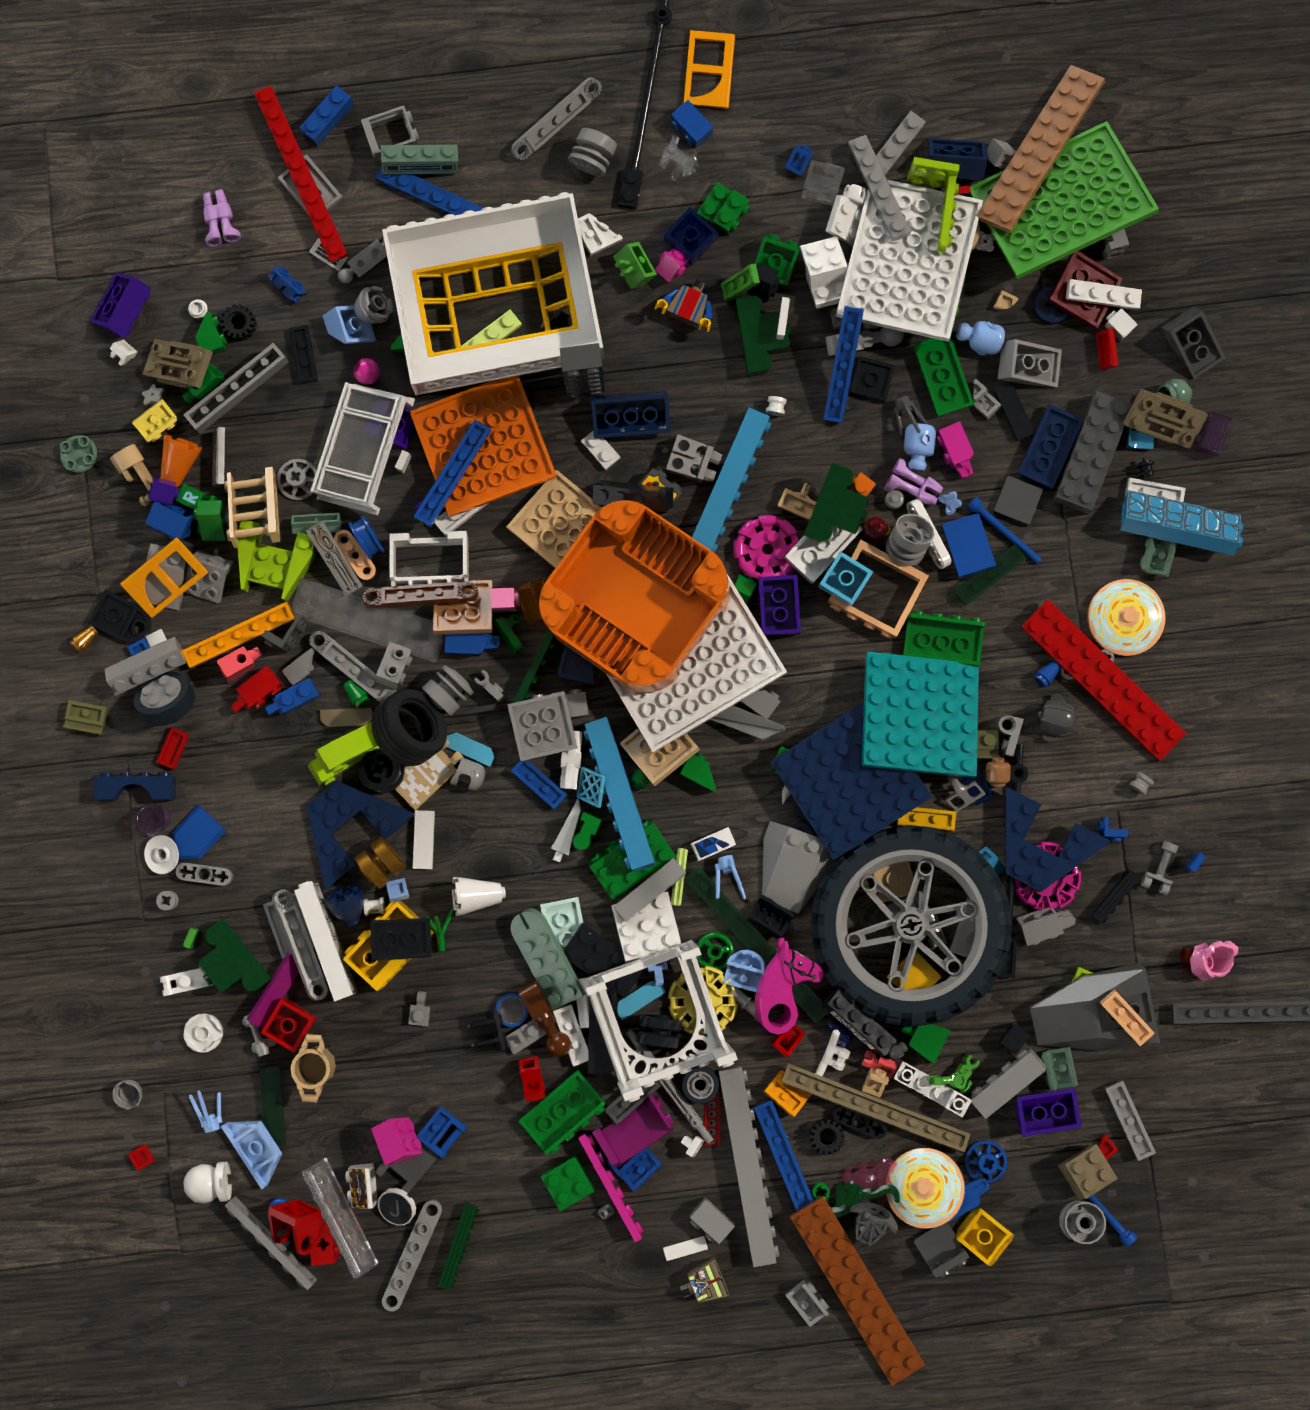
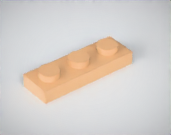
(1127, 1017)

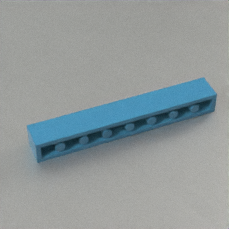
(731, 478)
(620, 795)

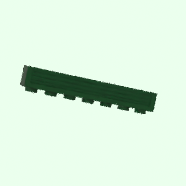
(458, 1246)

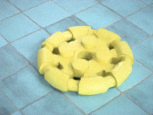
(712, 975)

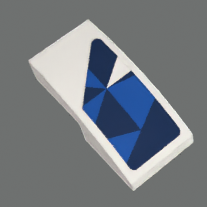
(713, 844)

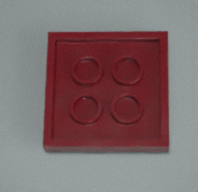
(1083, 269)

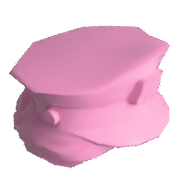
(1213, 959)

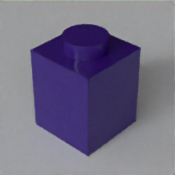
(163, 491)

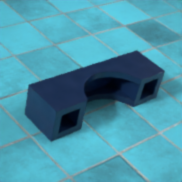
(110, 787)

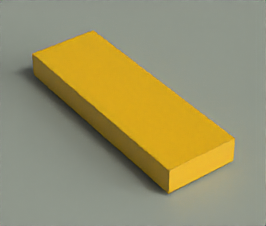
(929, 818)

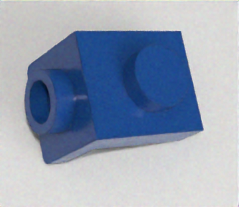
(1114, 834)

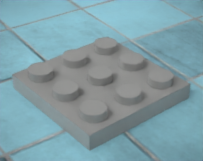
(542, 726)

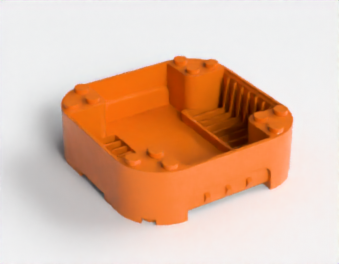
(634, 595)

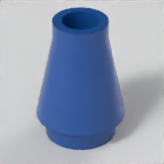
(1046, 675)

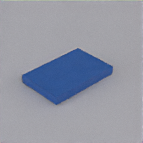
(969, 545)

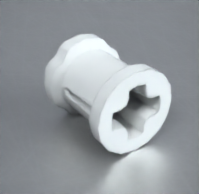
(374, 906)

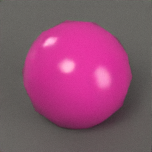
(366, 371)

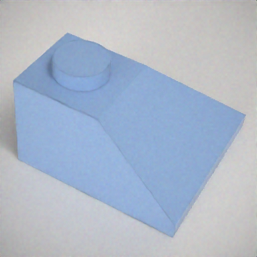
(347, 327)

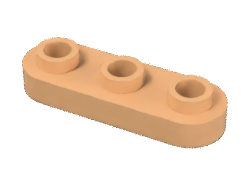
(349, 549)

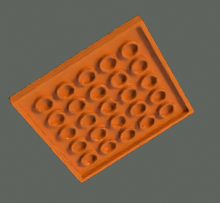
(511, 455)

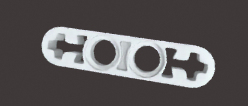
(936, 549)

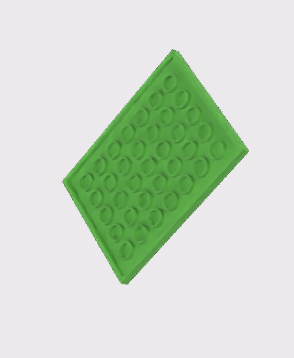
(1081, 201)

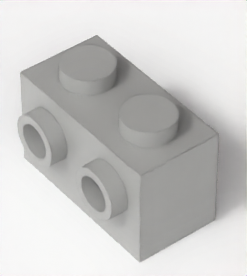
(393, 665)

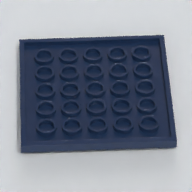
(838, 793)

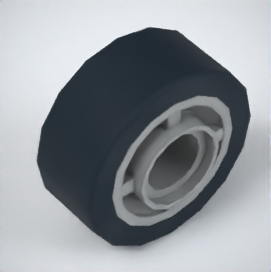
(705, 1094)

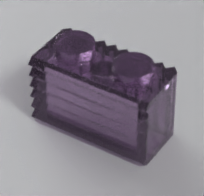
(1213, 433)

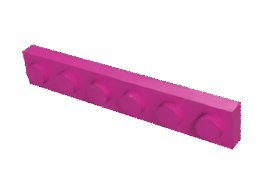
(607, 1179)

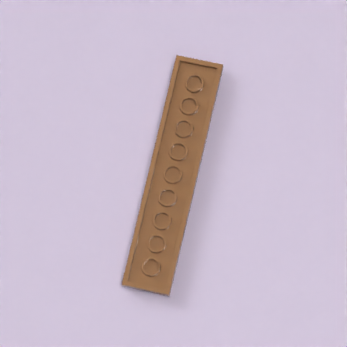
(1040, 149)

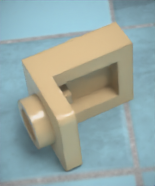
(875, 1082)

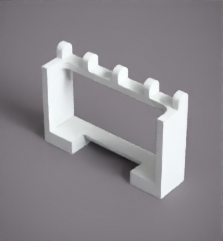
(404, 540)

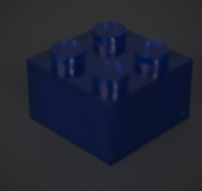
(691, 236)

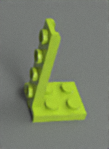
(938, 175)

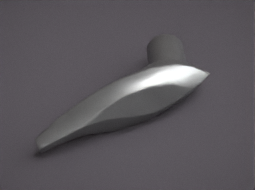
(554, 314)

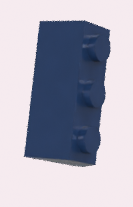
(967, 154)

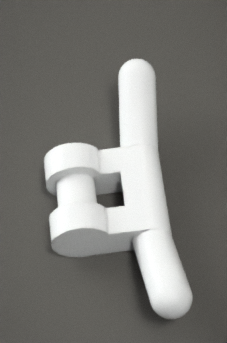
(828, 1058)

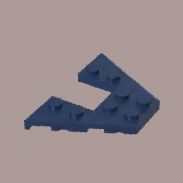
(337, 807)
(1033, 864)

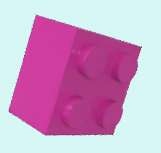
(397, 1141)

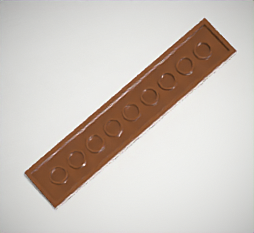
(857, 1290)

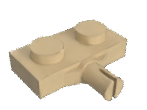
(798, 502)

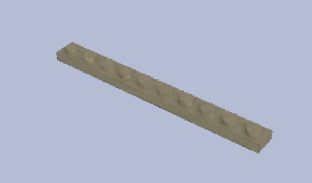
(875, 1108)

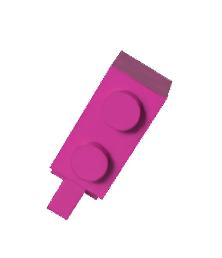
(956, 448)

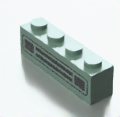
(419, 159)

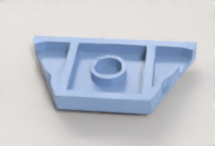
(255, 1148)

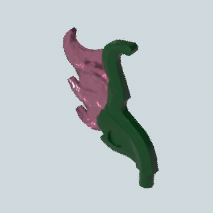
(864, 1183)

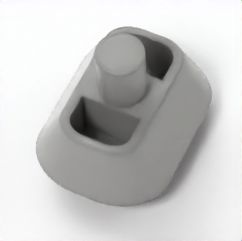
(606, 1211)

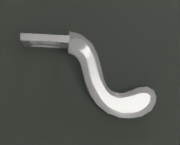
(961, 790)

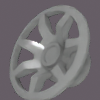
(296, 478)

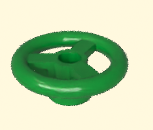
(705, 940)

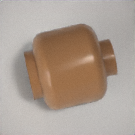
(998, 772)

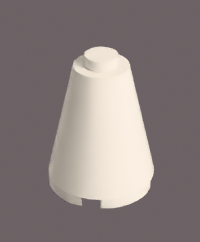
(475, 894)

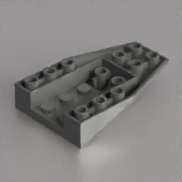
(1080, 1021)

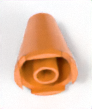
(177, 458)

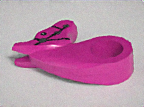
(776, 985)

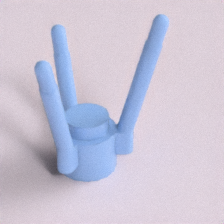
(727, 865)
(207, 1121)

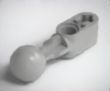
(867, 339)

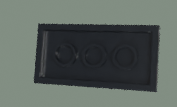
(597, 954)

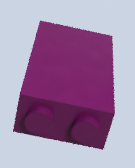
(635, 1132)

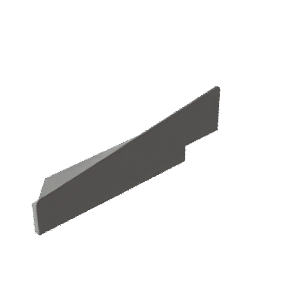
(748, 723)

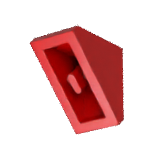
(787, 1041)

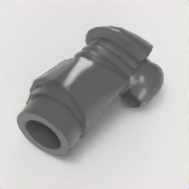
(897, 1051)

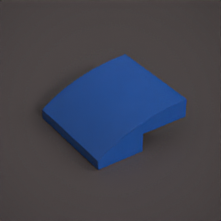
(638, 1168)

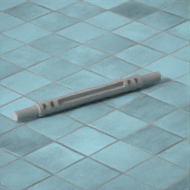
(673, 1092)

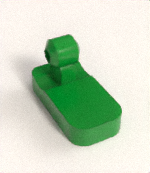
(504, 629)

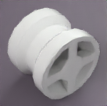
(776, 406)

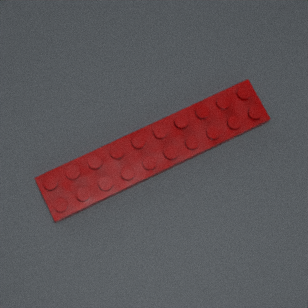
(1103, 680)

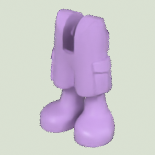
(218, 213)

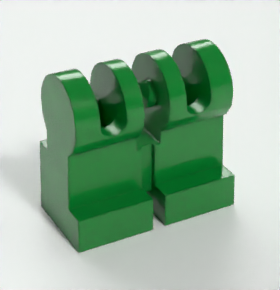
(590, 827)

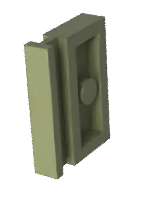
(85, 717)
(987, 744)

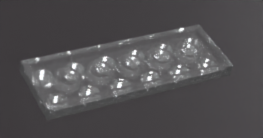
(339, 1218)

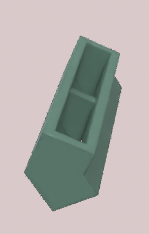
(303, 522)

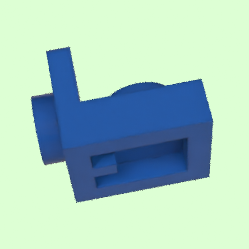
(799, 159)

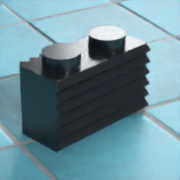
(768, 283)

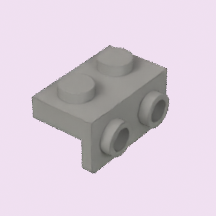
(807, 1303)

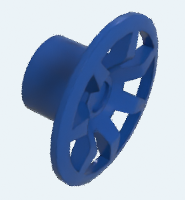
(986, 1161)

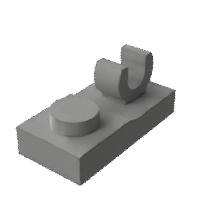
(524, 1036)

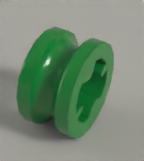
(823, 1186)

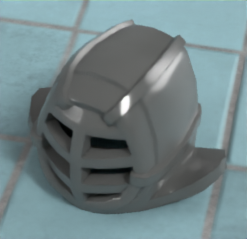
(1056, 718)
(870, 1227)

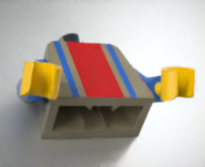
(688, 305)

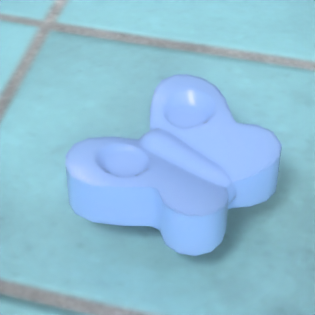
(950, 501)

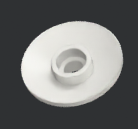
(155, 855)

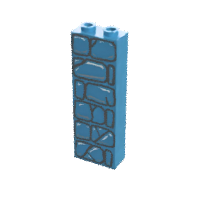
(1181, 523)

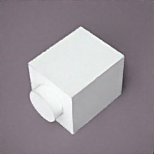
(1121, 323)

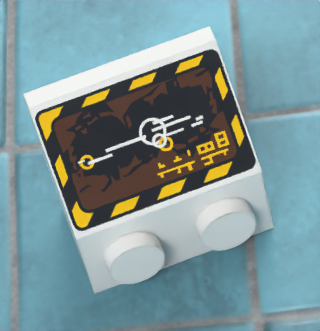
(362, 1186)

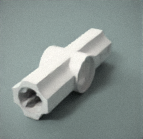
(571, 764)

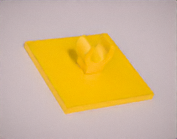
(920, 974)

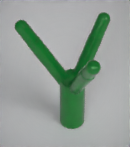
(440, 933)

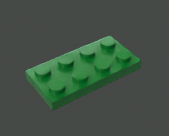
(943, 376)

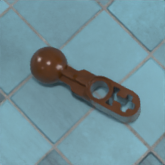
(558, 1042)

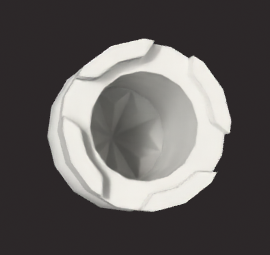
(206, 1183)

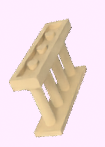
(270, 513)

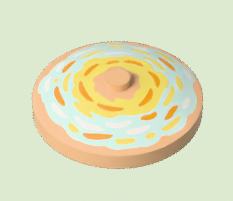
(1126, 617)
(928, 1188)

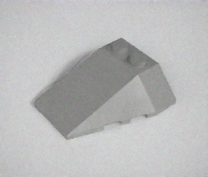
(792, 866)

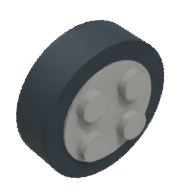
(164, 699)

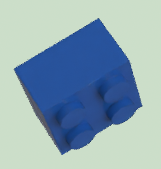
(172, 519)

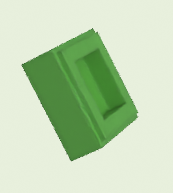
(191, 938)

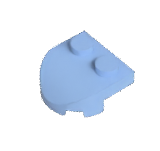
(745, 970)

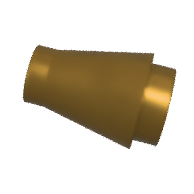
(84, 639)

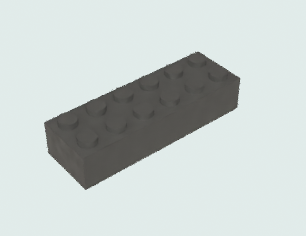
(582, 370)
(1092, 452)

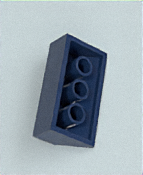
(630, 414)

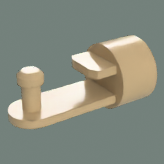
(131, 458)

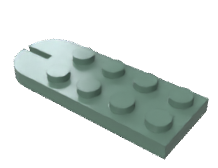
(546, 958)

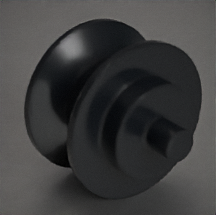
(1146, 468)

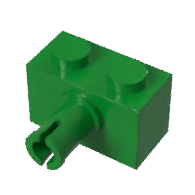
(211, 519)

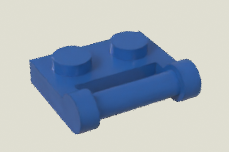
(437, 1127)

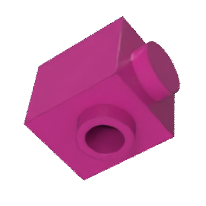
(671, 265)

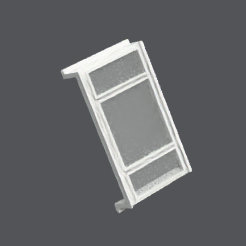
(358, 447)

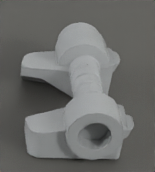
(261, 1044)

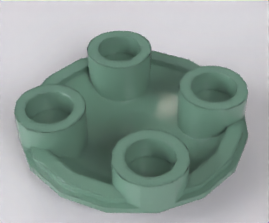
(78, 453)

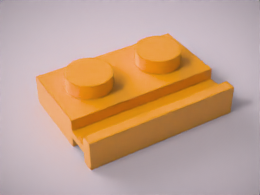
(785, 1096)

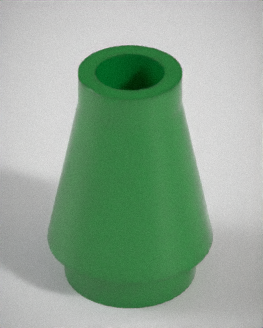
(356, 694)

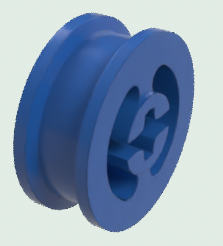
(366, 537)

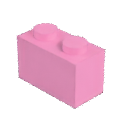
(504, 600)

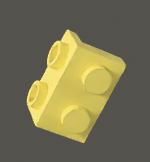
(155, 421)

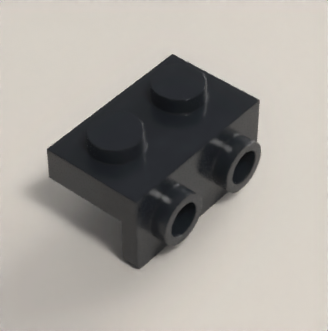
(770, 917)

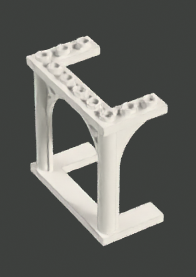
(716, 1050)

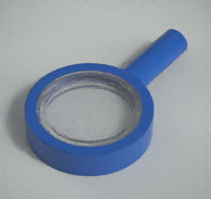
(512, 1010)

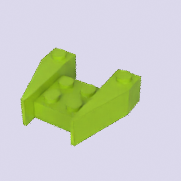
(273, 565)
(342, 754)

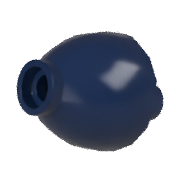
(346, 904)

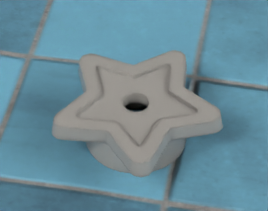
(152, 395)

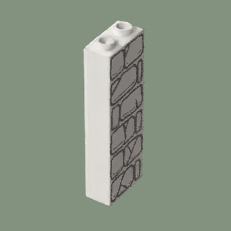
(325, 940)

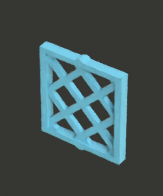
(600, 790)

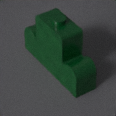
(759, 335)
(837, 506)
(230, 961)

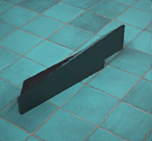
(598, 1055)

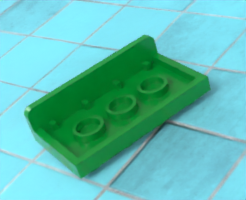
(944, 638)
(611, 867)
(563, 1113)

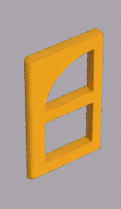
(720, 95)
(136, 581)

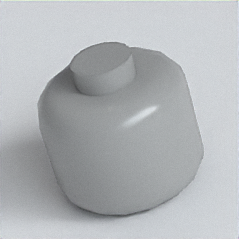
(894, 500)

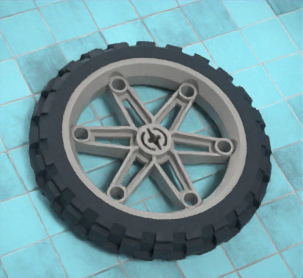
(990, 912)

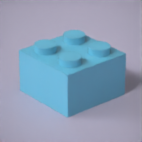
(845, 579)

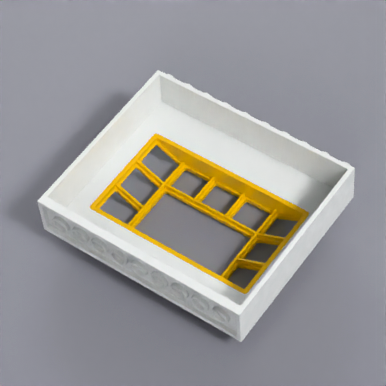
(478, 243)

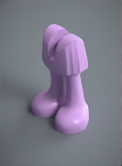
(925, 483)

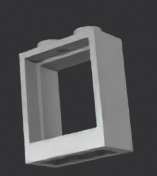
(386, 117)

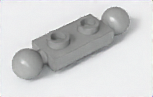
(363, 261)

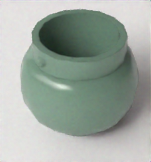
(1176, 388)

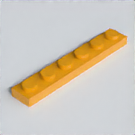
(238, 635)

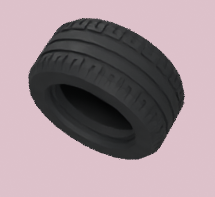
(394, 739)

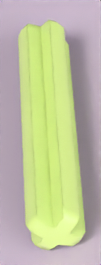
(678, 886)

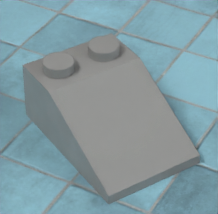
(1029, 363)
(175, 568)

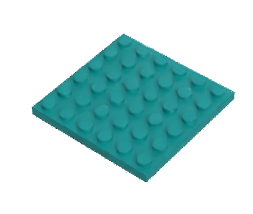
(920, 715)

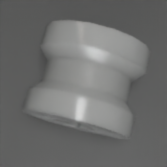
(1141, 783)
(170, 898)

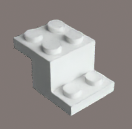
(825, 270)

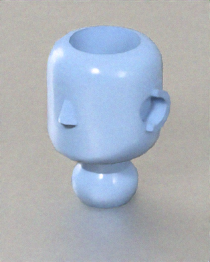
(982, 337)
(919, 445)

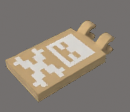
(425, 779)

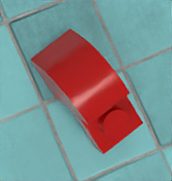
(532, 1079)

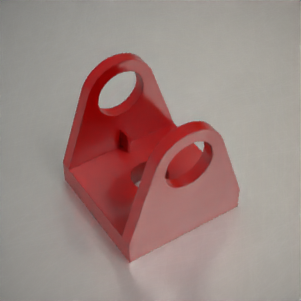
(300, 1217)

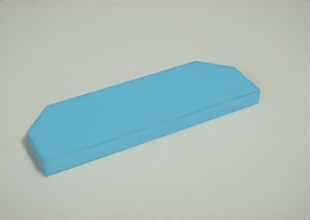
(471, 748)
(639, 999)

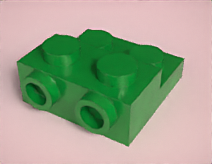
(724, 208)
(778, 255)

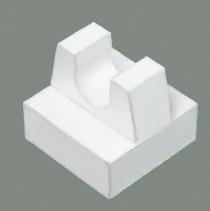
(122, 350)
(693, 1145)

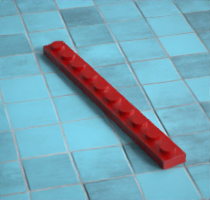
(301, 174)

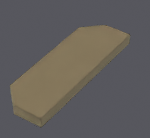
(346, 717)

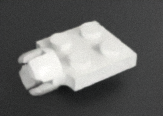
(847, 214)

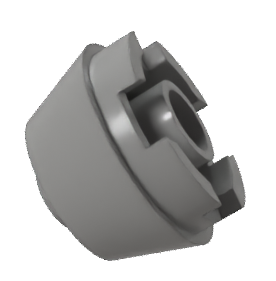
(373, 306)

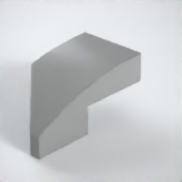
(983, 401)
(300, 667)

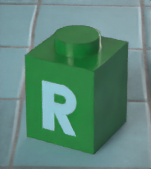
(189, 497)

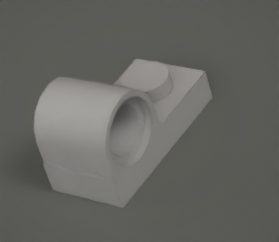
(1010, 743)

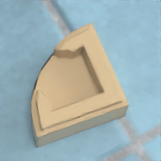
(1005, 301)

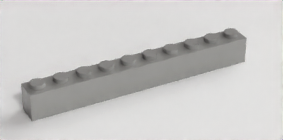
(747, 1166)

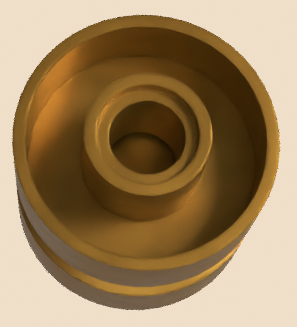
(375, 866)

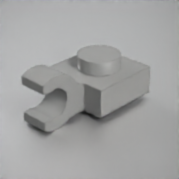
(495, 690)
(420, 1013)

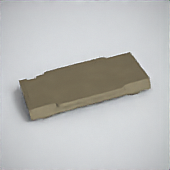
(177, 363)
(1165, 418)

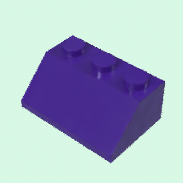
(121, 304)
(1047, 1112)

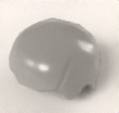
(127, 1094)

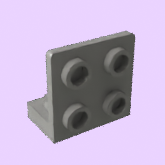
(212, 584)

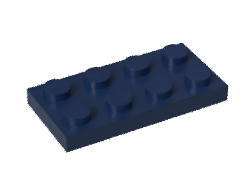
(1050, 446)

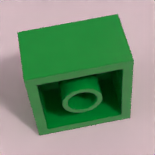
(568, 1182)

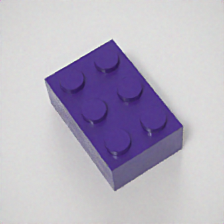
(779, 605)

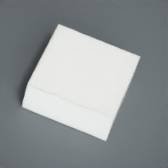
(403, 461)

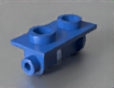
(282, 278)

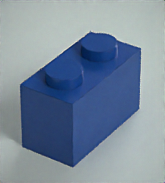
(691, 124)

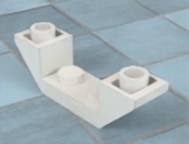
(941, 1094)

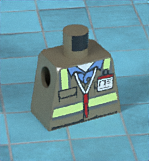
(705, 1282)

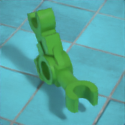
(959, 1078)

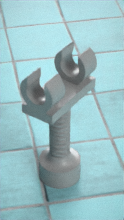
(1169, 849)

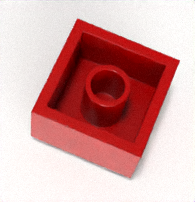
(289, 1025)

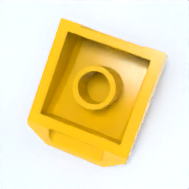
(984, 1236)

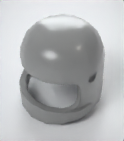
(470, 773)

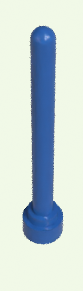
(977, 507)
(1127, 1237)

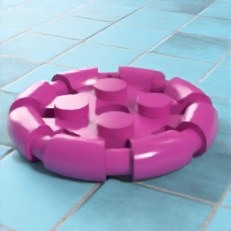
(763, 538)
(1062, 897)

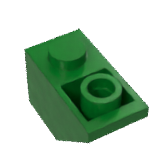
(209, 335)

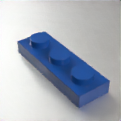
(539, 783)

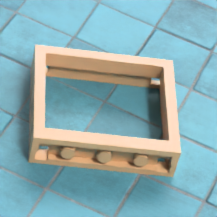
(869, 621)

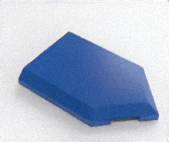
(196, 834)

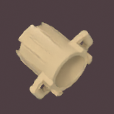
(312, 1068)

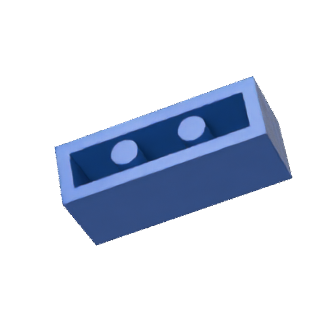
(327, 116)

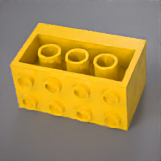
(358, 957)

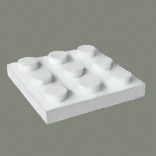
(648, 930)

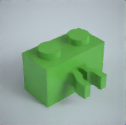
(634, 265)

